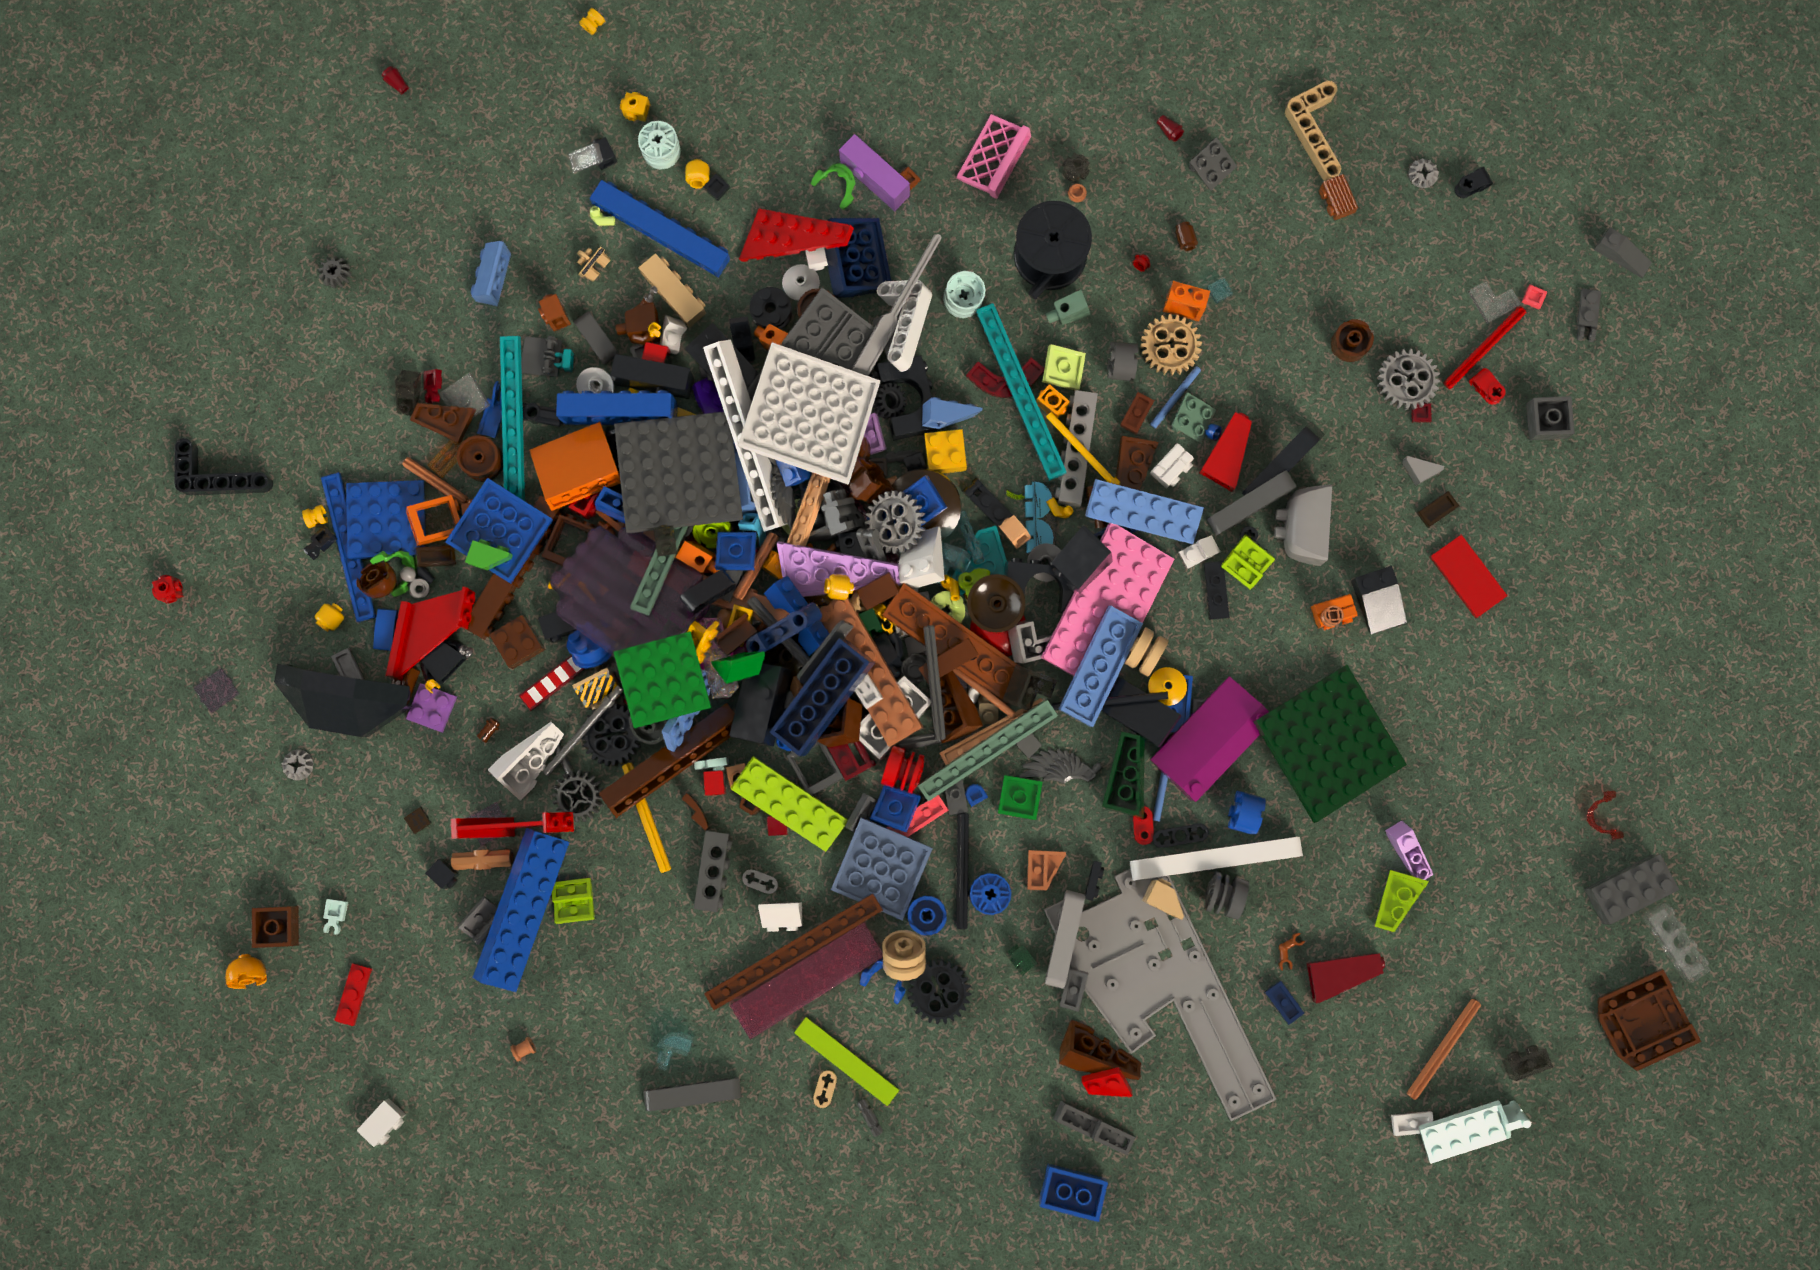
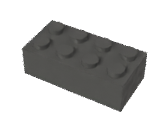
(1631, 889)

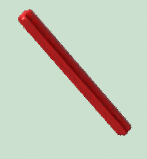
(1484, 347)

